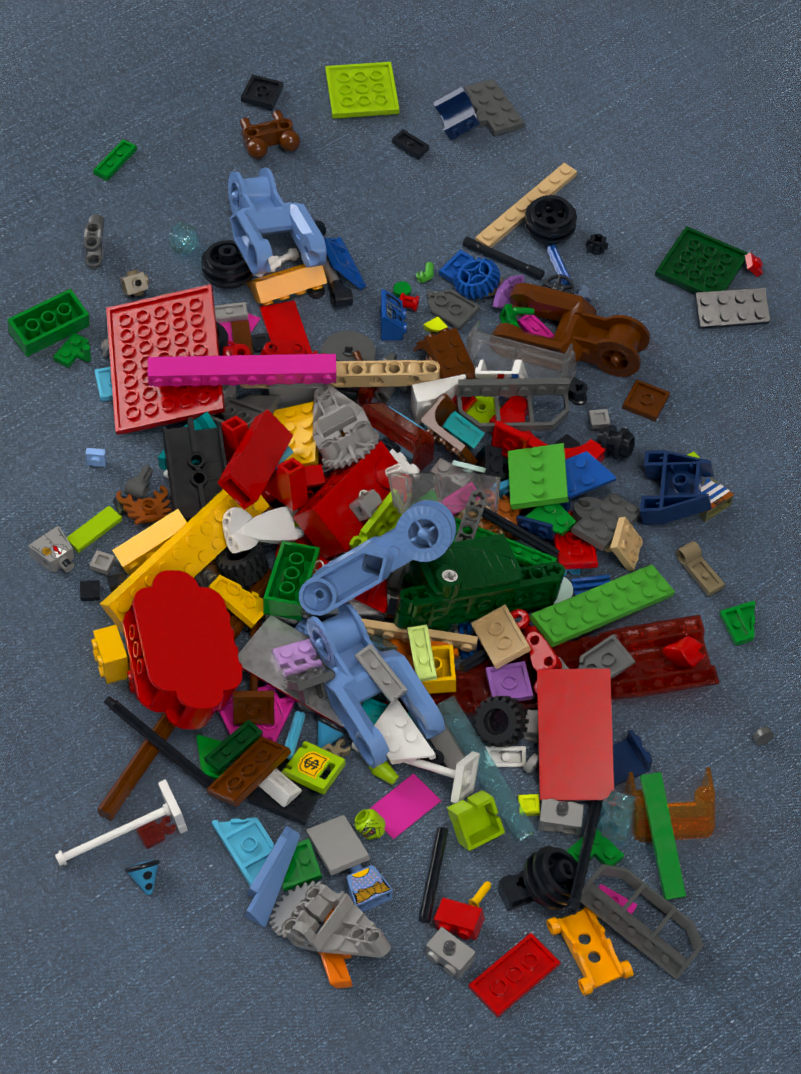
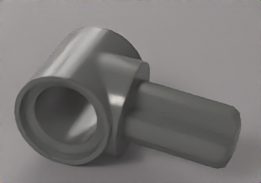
(138, 485)

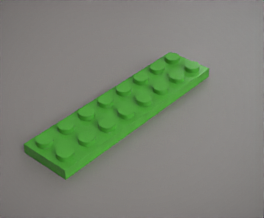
(601, 605)

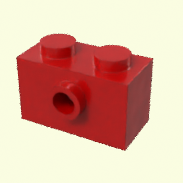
(459, 918)

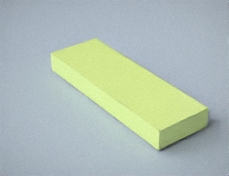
(422, 653)

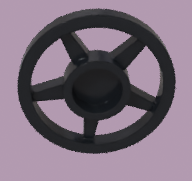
(558, 286)

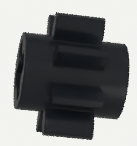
(597, 244)

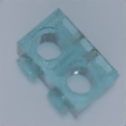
(620, 817)

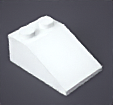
(426, 393)

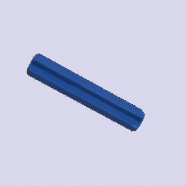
(558, 263)

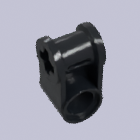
(575, 392)

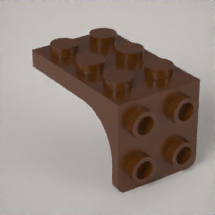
(449, 352)
(435, 419)

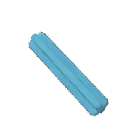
(294, 732)

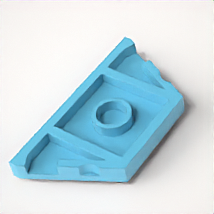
(246, 844)

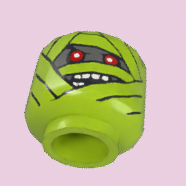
(370, 824)

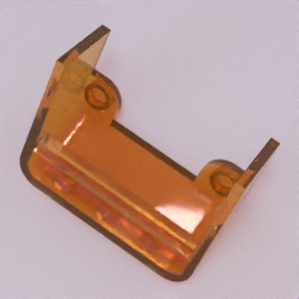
(688, 819)

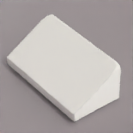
(508, 756)
(280, 788)

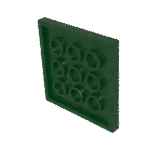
(701, 262)

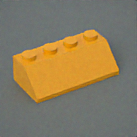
(286, 282)

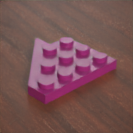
(282, 710)

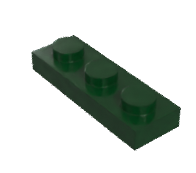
(233, 746)

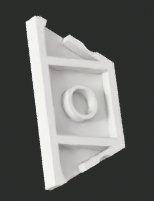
(402, 736)

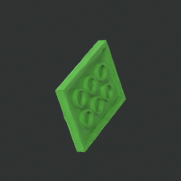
(537, 476)

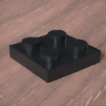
(262, 91)

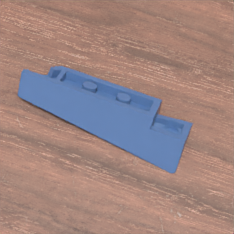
(270, 878)

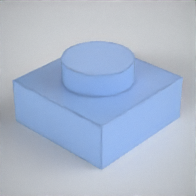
(96, 457)

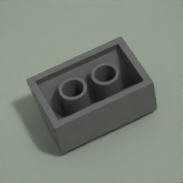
(235, 407)

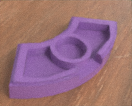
(503, 292)

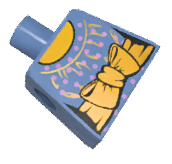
(367, 887)

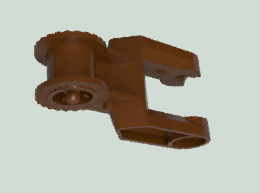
(606, 342)

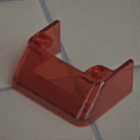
(402, 432)

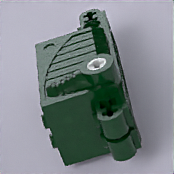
(472, 582)

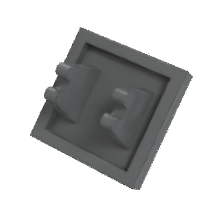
(313, 677)

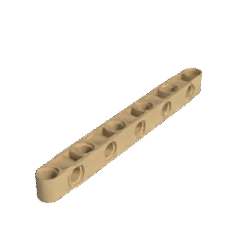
(380, 373)

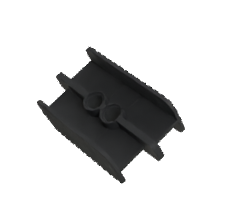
(181, 448)

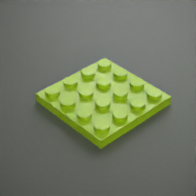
(362, 90)

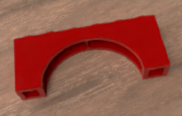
(516, 411)
(286, 483)

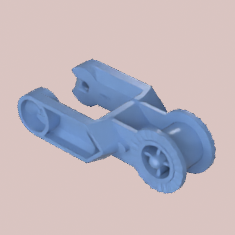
(261, 212)
(420, 535)
(336, 644)

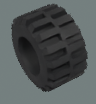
(243, 567)
(485, 724)

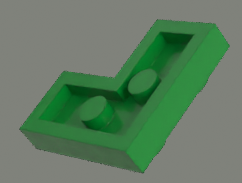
(602, 850)

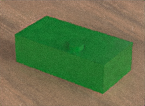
(48, 322)
(292, 568)

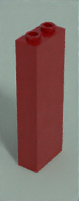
(255, 459)

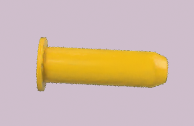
(480, 894)

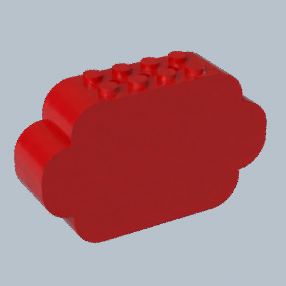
(182, 649)

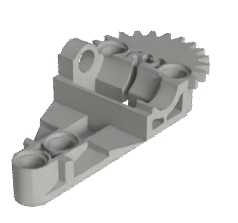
(338, 414)
(344, 932)

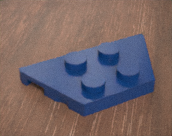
(342, 261)
(586, 474)

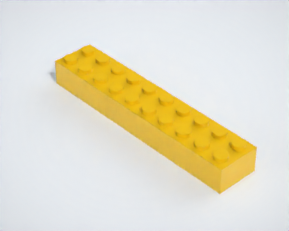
(185, 551)

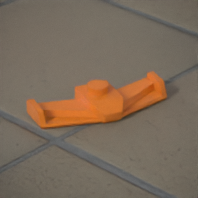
(336, 967)

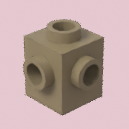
(128, 282)

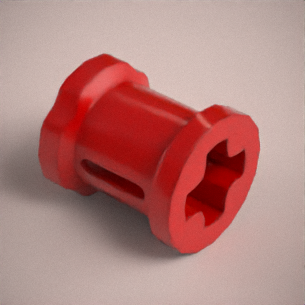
(409, 301)

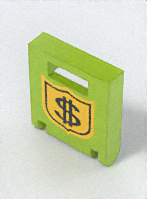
(310, 763)

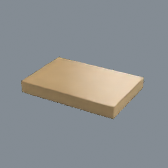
(500, 636)

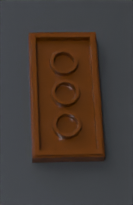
(248, 771)

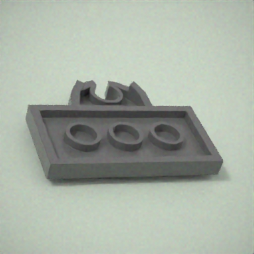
(493, 108)
(599, 518)

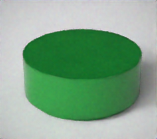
(401, 287)

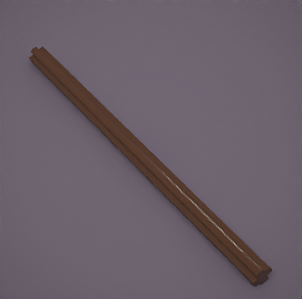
(147, 751)

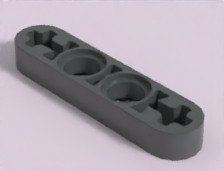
(470, 522)

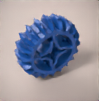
(477, 281)

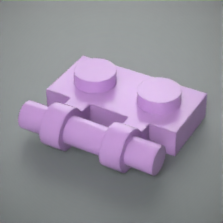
(294, 654)

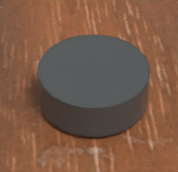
(763, 736)

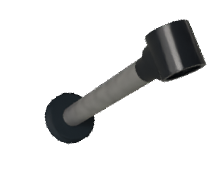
(339, 295)

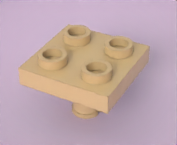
(626, 544)

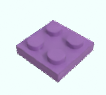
(510, 681)

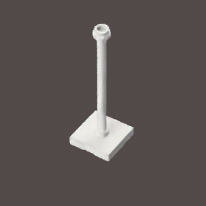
(463, 776)
(169, 808)

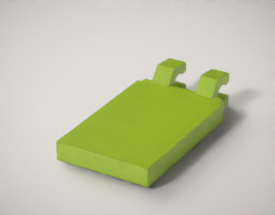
(381, 522)

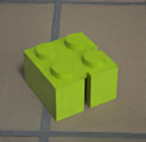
(473, 822)

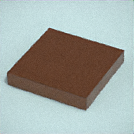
(646, 400)

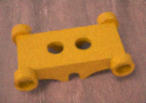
(597, 973)

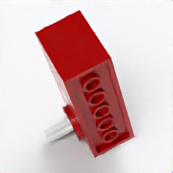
(328, 517)

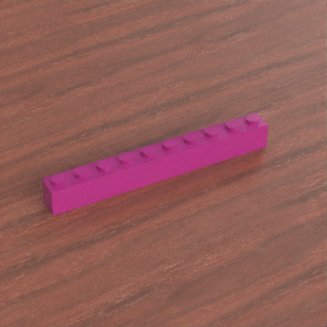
(242, 370)

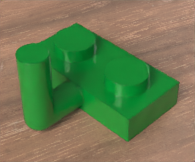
(509, 314)
(73, 348)

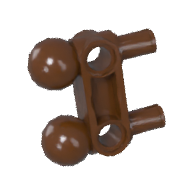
(269, 133)

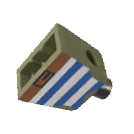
(719, 496)

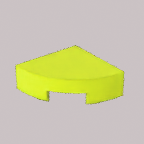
(435, 325)

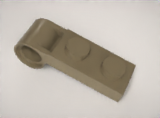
(699, 569)

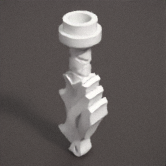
(276, 261)

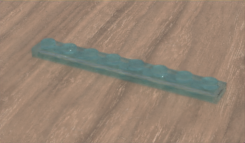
(487, 770)

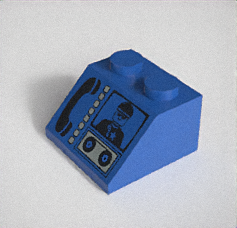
(392, 317)

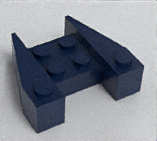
(680, 487)

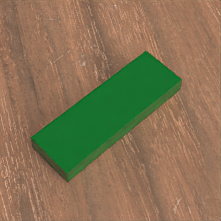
(115, 160)

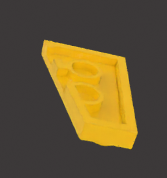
(239, 601)

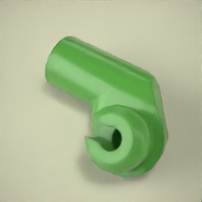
(427, 275)

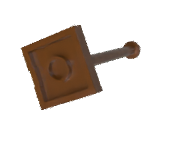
(253, 704)

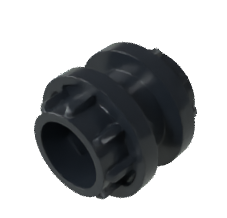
(615, 442)

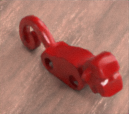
(281, 348)
(541, 652)

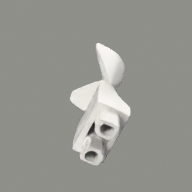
(273, 526)

